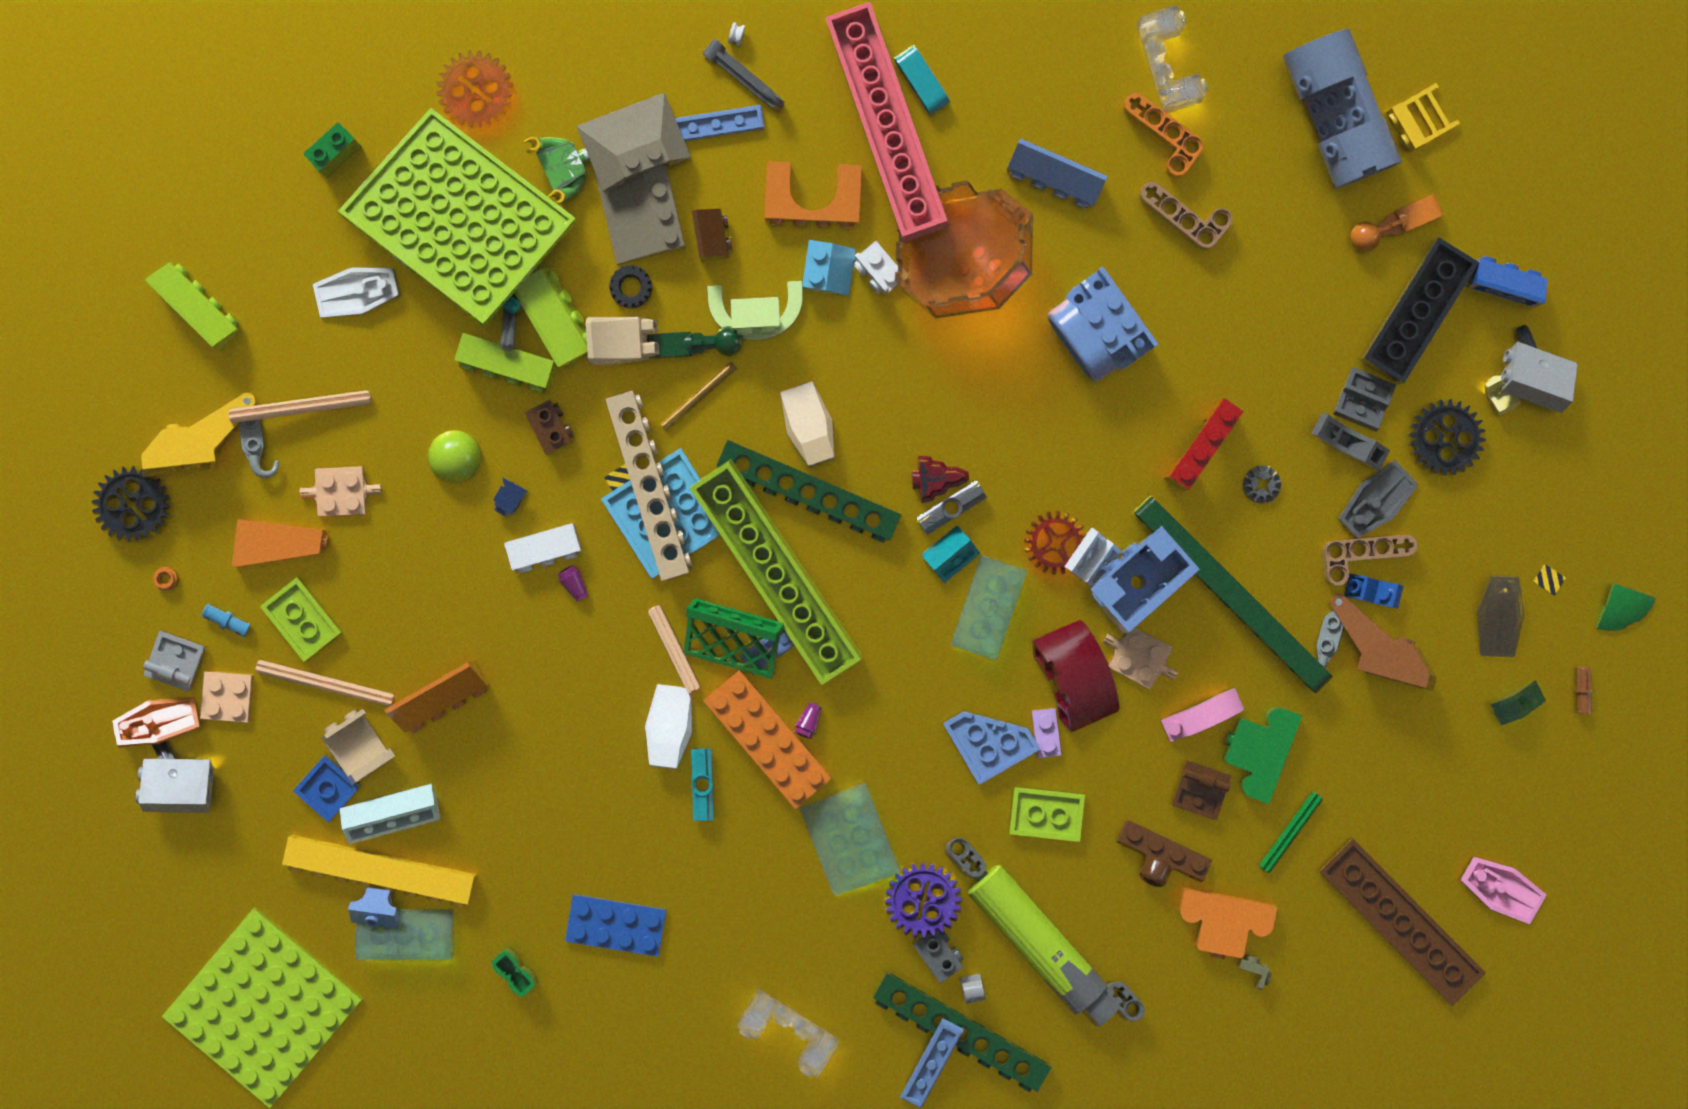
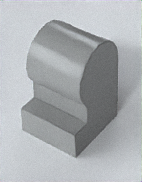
(972, 988)

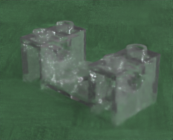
(1153, 30)
(819, 1047)

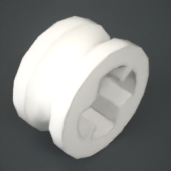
(736, 34)

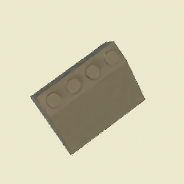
(642, 216)

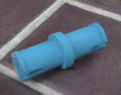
(225, 620)

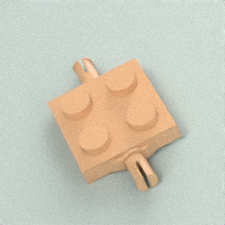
(340, 491)
(1140, 657)

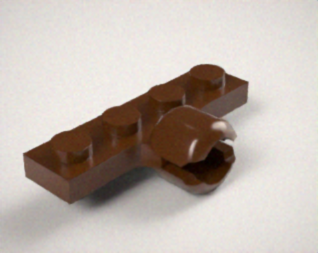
(1162, 855)

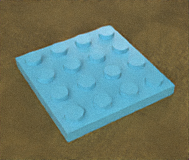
(692, 519)

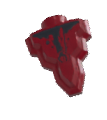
(935, 478)

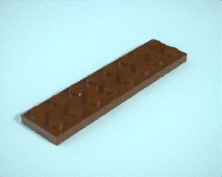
(1402, 922)

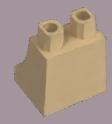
(620, 340)

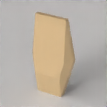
(808, 424)

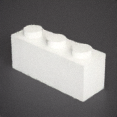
(543, 548)

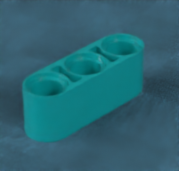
(921, 80)

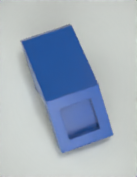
(1373, 591)

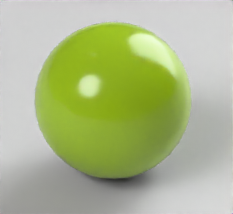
(454, 456)

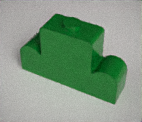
(1261, 750)

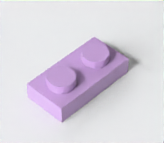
(1046, 732)

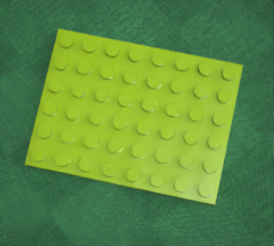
(457, 216)

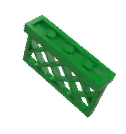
(732, 619)

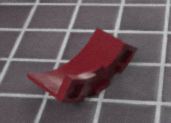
(1079, 673)

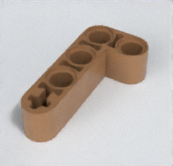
(1181, 211)
(1369, 552)

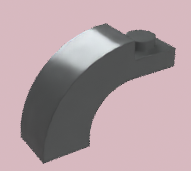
(1350, 442)

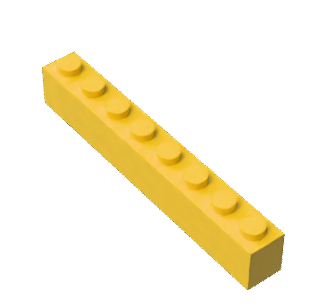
(379, 870)

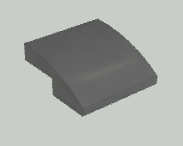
(1364, 399)

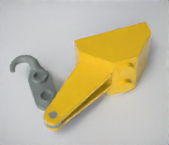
(193, 448)

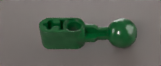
(686, 343)

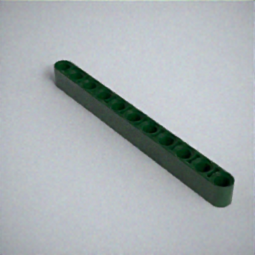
(1238, 598)

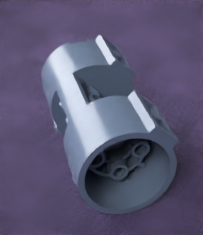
(1343, 108)

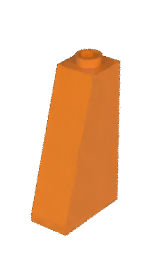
(272, 542)

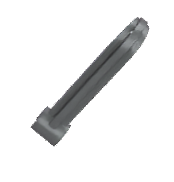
(716, 53)

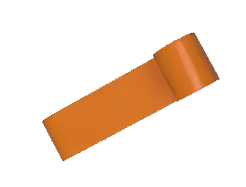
(1159, 131)

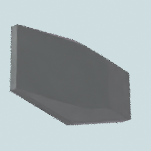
(1377, 500)

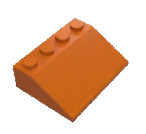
(438, 696)

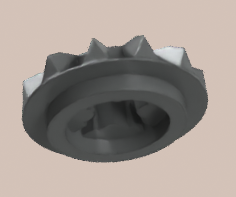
(1251, 483)

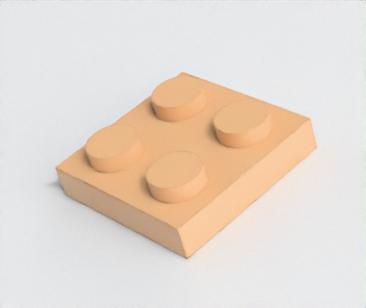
(226, 696)

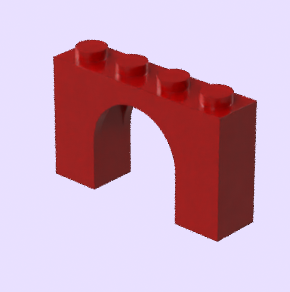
(1196, 457)

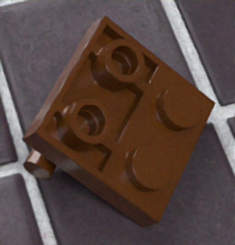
(1201, 790)

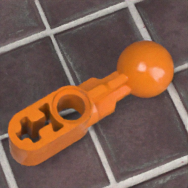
(1367, 236)

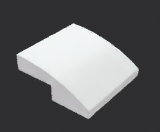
(1092, 557)

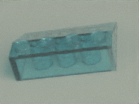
(850, 839)

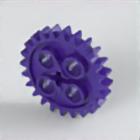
(944, 905)

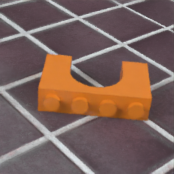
(782, 207)

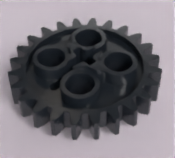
(1431, 452)
(114, 518)

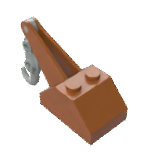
(1380, 653)

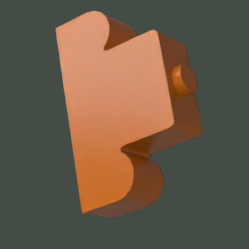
(1225, 921)

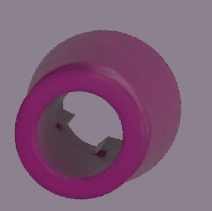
(572, 581)
(808, 721)

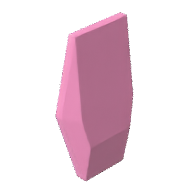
(1503, 889)

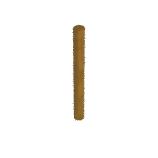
(698, 396)

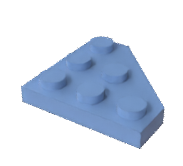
(989, 744)

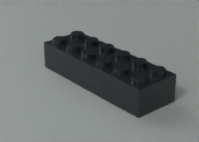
(1419, 311)

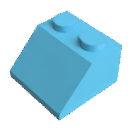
(828, 268)

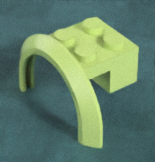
(756, 316)

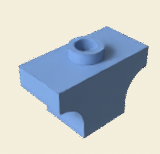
(374, 909)

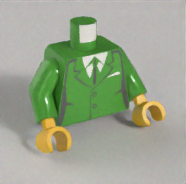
(561, 164)

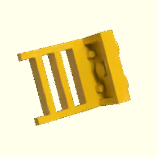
(1406, 125)

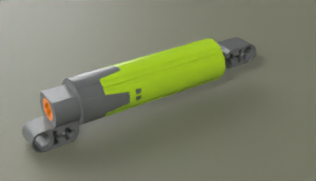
(1042, 942)

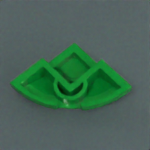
(1623, 608)

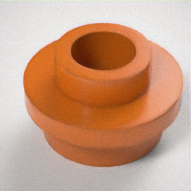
(157, 578)

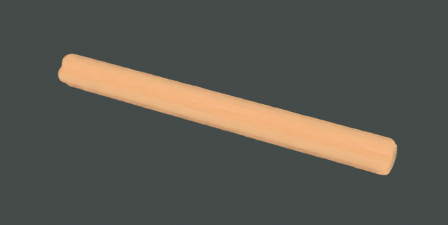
(299, 406)
(325, 683)

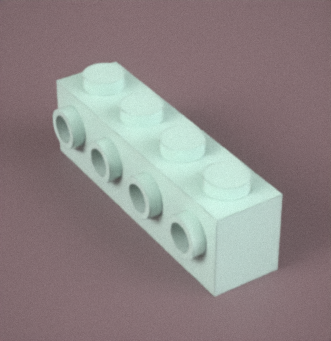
(388, 814)

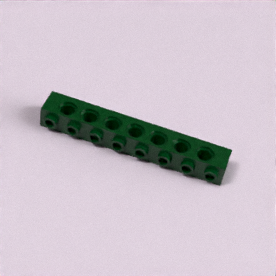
(888, 518)
(1030, 1080)

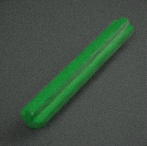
(1291, 832)

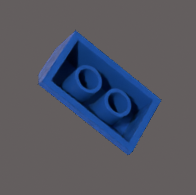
(1509, 282)

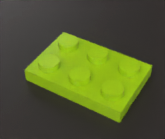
(300, 619)
(1047, 814)

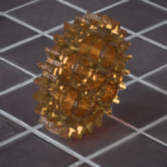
(488, 73)

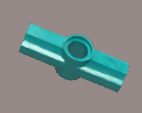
(702, 800)

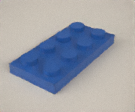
(615, 925)

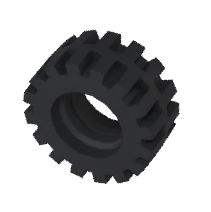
(630, 271)

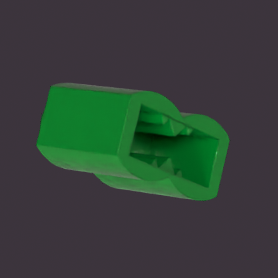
(509, 967)

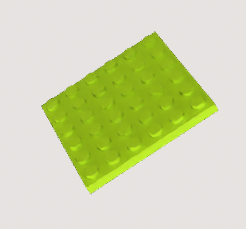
(262, 1007)

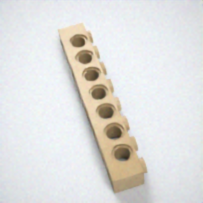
(617, 407)

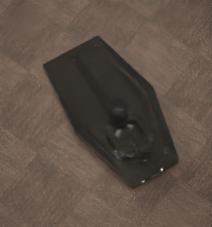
(1500, 616)

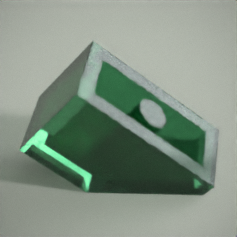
(1518, 703)

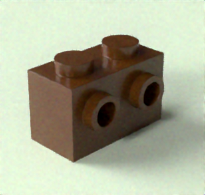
(549, 427)

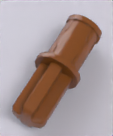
(1584, 690)

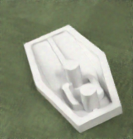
(355, 291)
(668, 726)

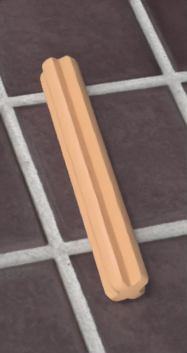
(674, 649)

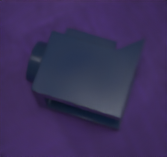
(508, 498)

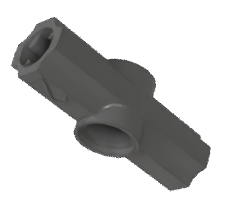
(964, 499)

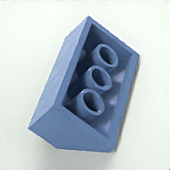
(1056, 173)

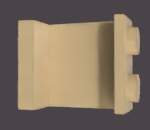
(356, 746)

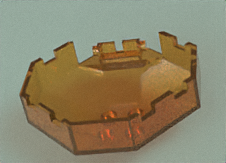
(972, 261)

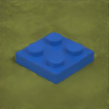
(326, 788)

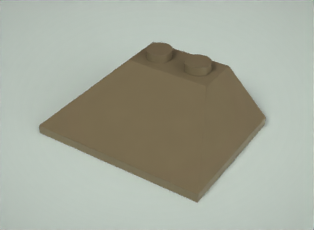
(633, 141)

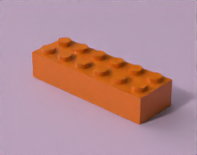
(767, 739)

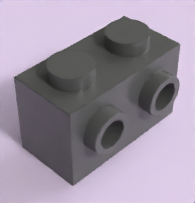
(939, 955)

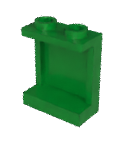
(332, 150)

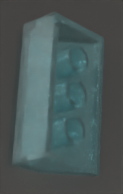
(988, 607)
(419, 936)

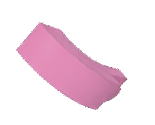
(1203, 715)

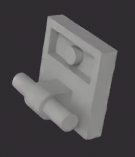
(174, 661)

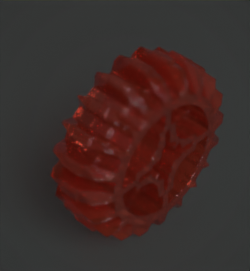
(1045, 525)

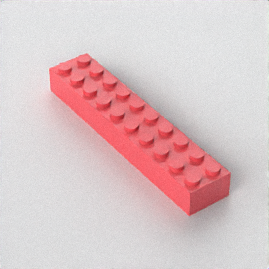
(887, 122)

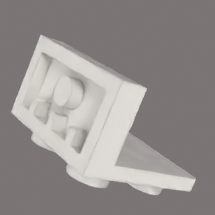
(878, 267)

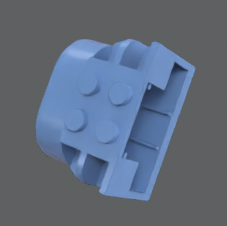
(1100, 327)
(1158, 565)

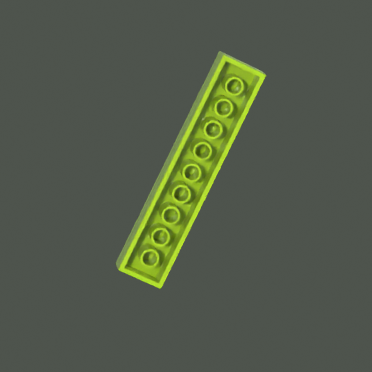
(776, 572)

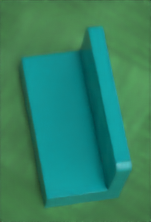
(950, 554)

